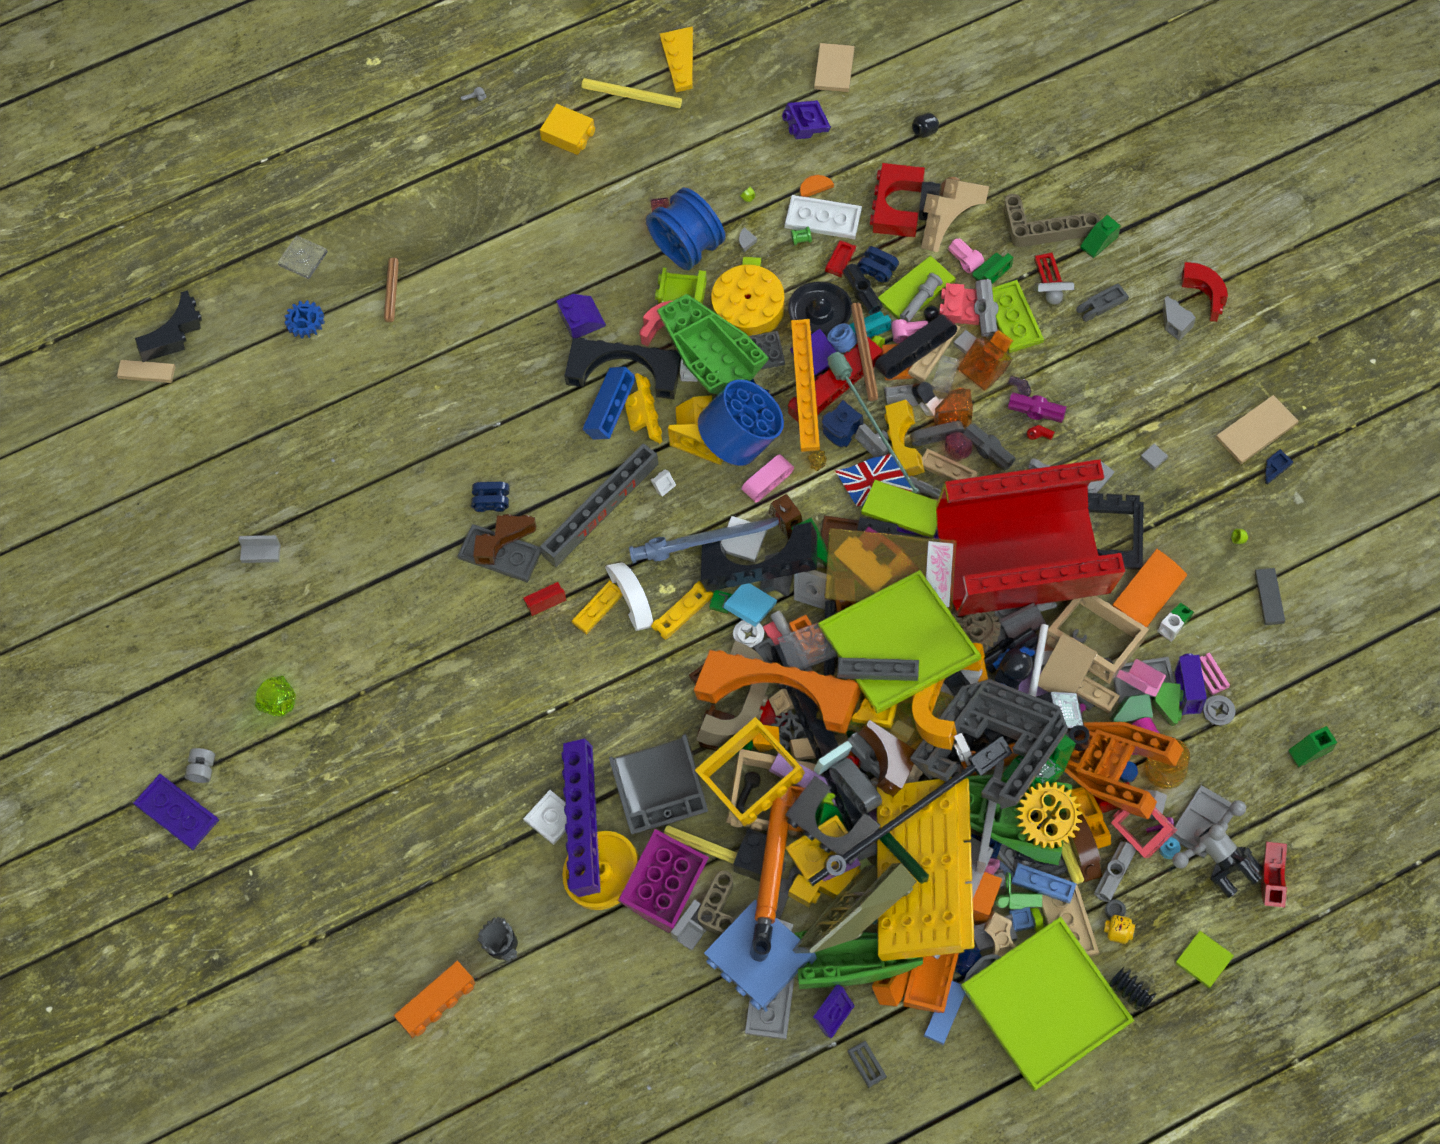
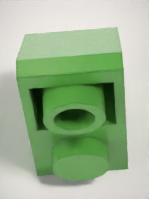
(1168, 702)

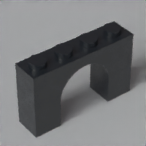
(803, 815)

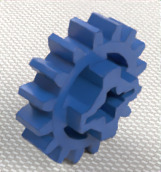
(304, 319)

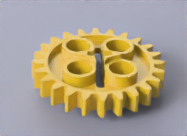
(1061, 827)

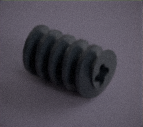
(1132, 989)

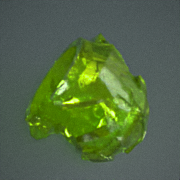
(275, 697)

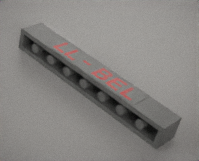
(599, 505)

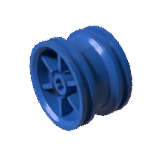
(685, 228)

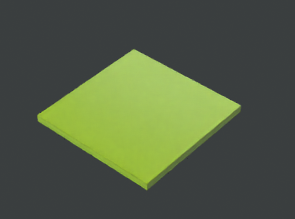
(901, 624)
(1047, 1003)

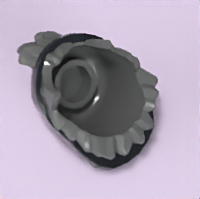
(499, 939)

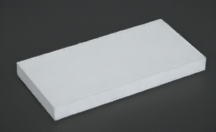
(823, 217)

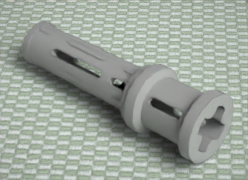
(925, 291)

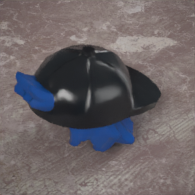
(1014, 666)

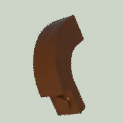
(1085, 849)

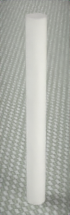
(1038, 660)

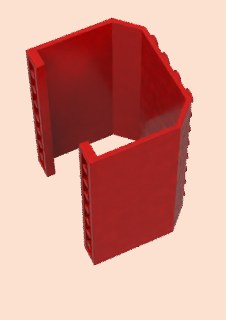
(1024, 538)

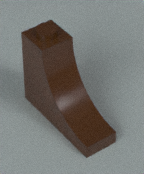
(892, 757)

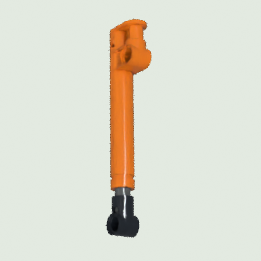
(772, 872)

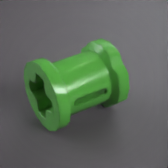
(801, 235)

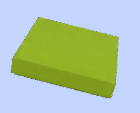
(1204, 959)

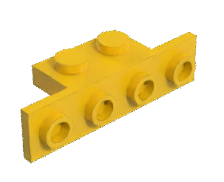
(641, 409)

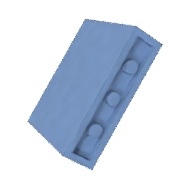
(756, 979)

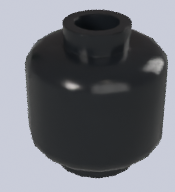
(925, 125)

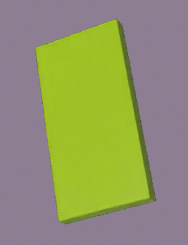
(902, 292)
(1016, 317)
(901, 508)

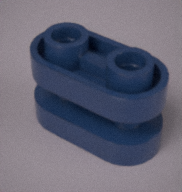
(878, 264)
(490, 496)

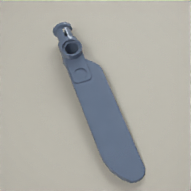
(659, 548)

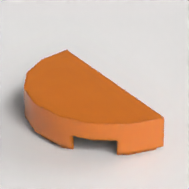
(815, 184)

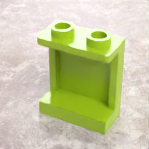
(677, 285)

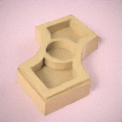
(999, 929)

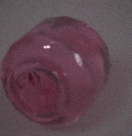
(958, 445)

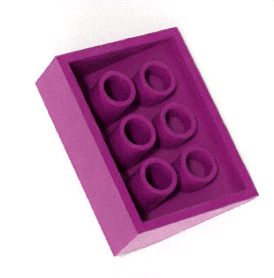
(663, 880)

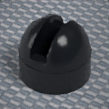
(930, 313)

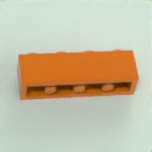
(435, 999)

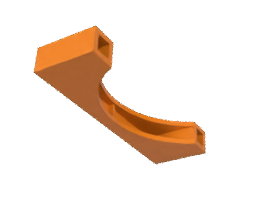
(729, 672)

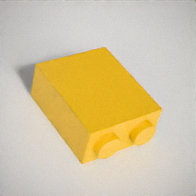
(567, 129)

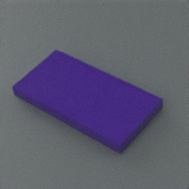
(176, 811)

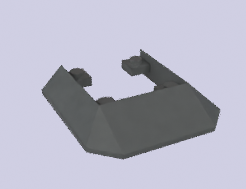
(1010, 712)

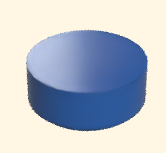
(1129, 773)

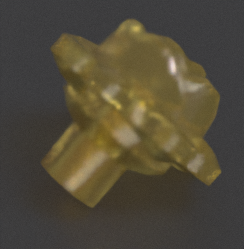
(817, 460)

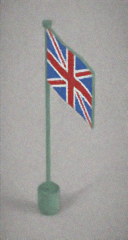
(886, 469)

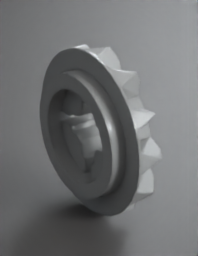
(1227, 708)

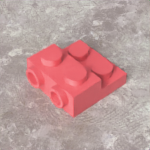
(959, 304)

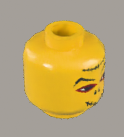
(1119, 929)

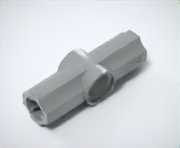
(986, 307)
(1110, 881)

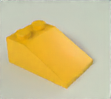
(688, 439)

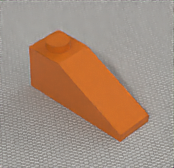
(892, 989)

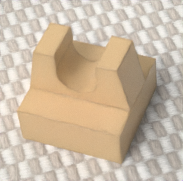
(781, 702)

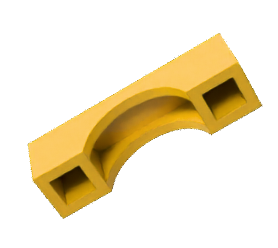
(900, 419)

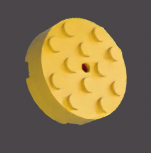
(749, 299)

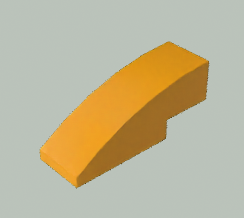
(1093, 816)

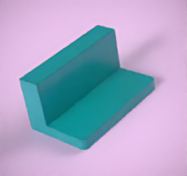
(875, 324)

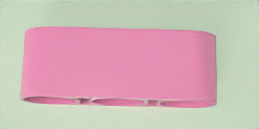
(767, 478)

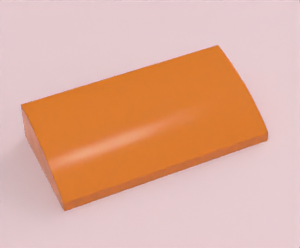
(1150, 588)
(931, 983)

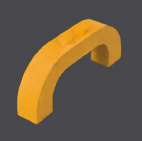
(934, 730)

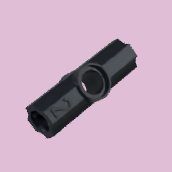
(857, 281)
(1027, 638)

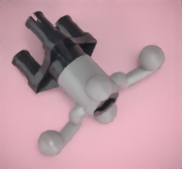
(1223, 852)

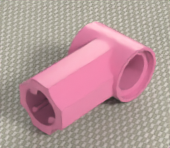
(968, 258)
(902, 329)

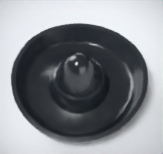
(822, 304)

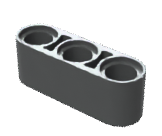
(855, 786)

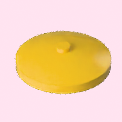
(616, 864)

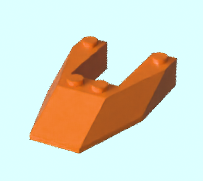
(1106, 757)

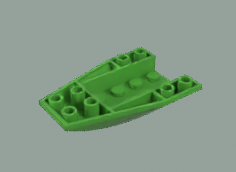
(710, 345)
(851, 964)

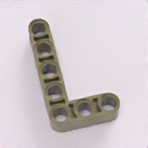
(1046, 234)
(715, 910)

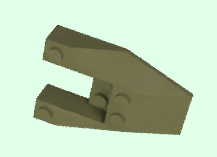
(857, 907)

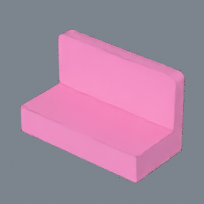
(1143, 677)

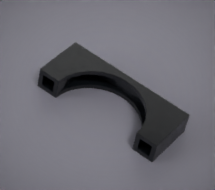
(589, 354)
(796, 557)

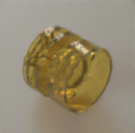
(1168, 777)

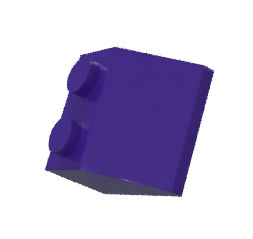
(580, 315)

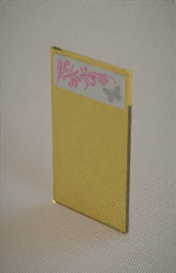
(870, 561)

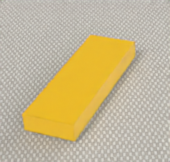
(597, 607)

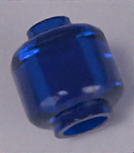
(967, 959)

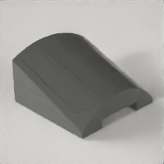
(659, 785)

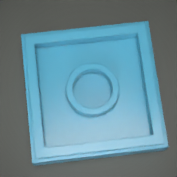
(750, 604)

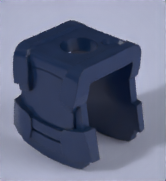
(841, 424)

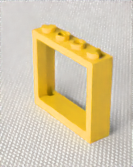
(729, 749)

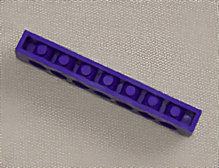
(589, 881)

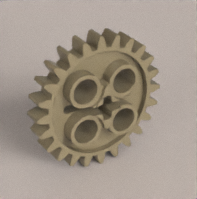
(980, 627)

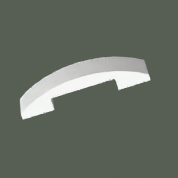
(633, 594)

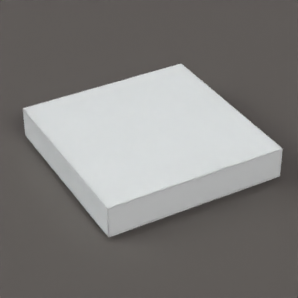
(744, 546)
(548, 817)

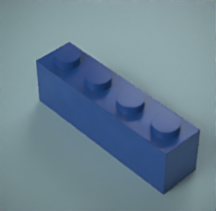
(609, 403)

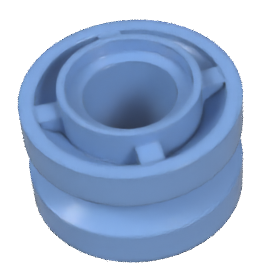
(842, 338)

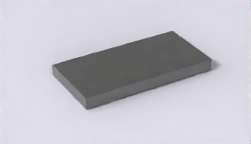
(512, 560)

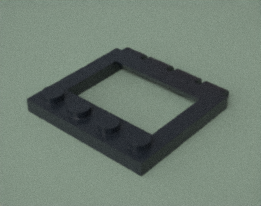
(1113, 504)

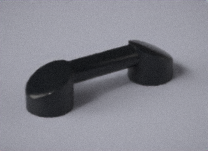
(752, 781)

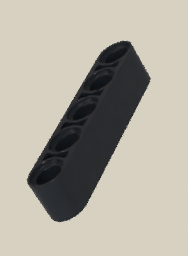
(916, 346)

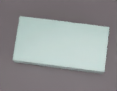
(832, 757)

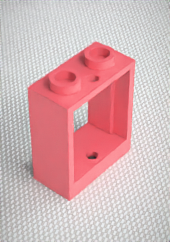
(1156, 842)

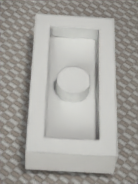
(962, 749)

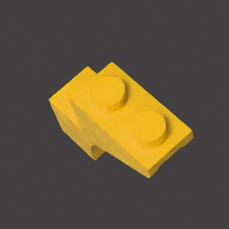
(807, 894)

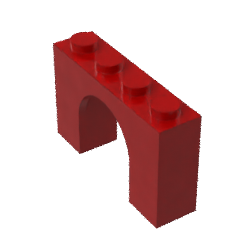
(892, 179)

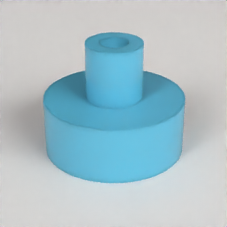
(1170, 848)

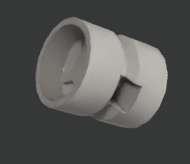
(200, 763)

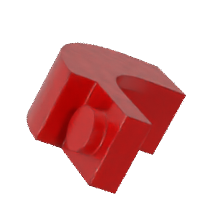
(1208, 281)

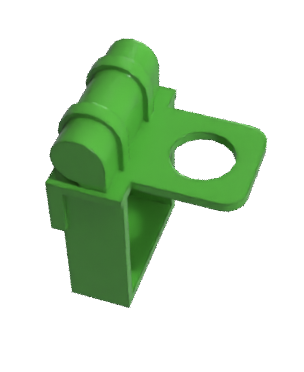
(1017, 900)

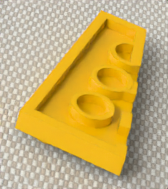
(679, 57)

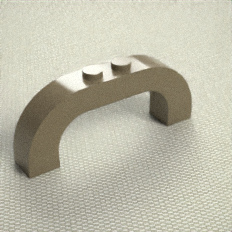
(719, 731)

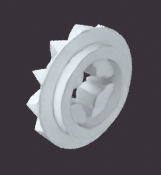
(743, 626)

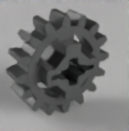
(784, 731)

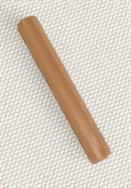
(391, 287)

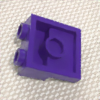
(805, 119)

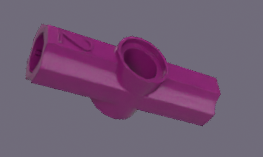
(1037, 407)

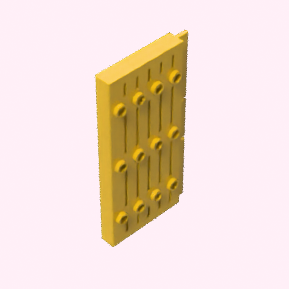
(939, 912)

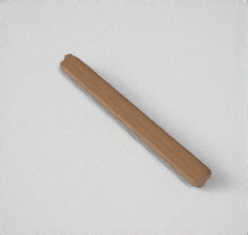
(864, 352)

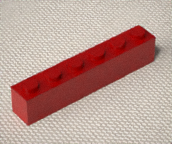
(829, 388)

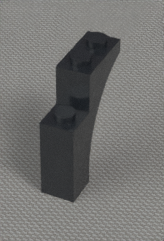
(171, 335)

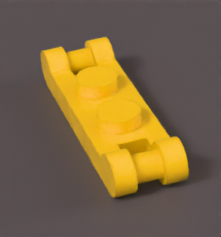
(682, 611)

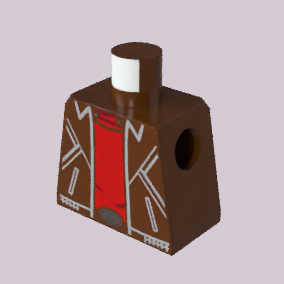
(786, 513)

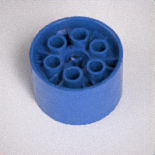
(740, 422)

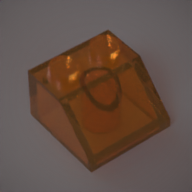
(984, 363)
(955, 407)

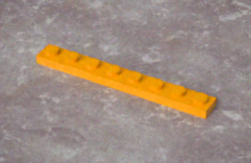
(805, 385)

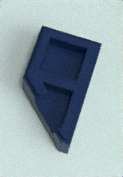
(1276, 465)

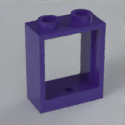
(1190, 676)

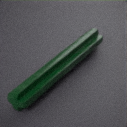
(905, 858)

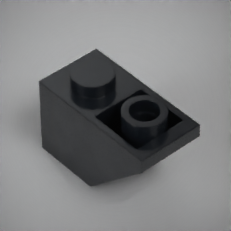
(927, 188)

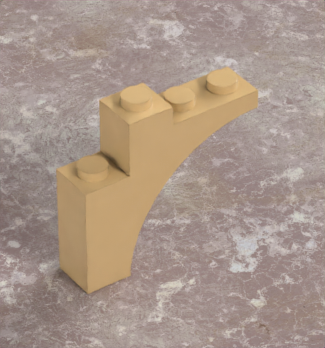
(944, 209)

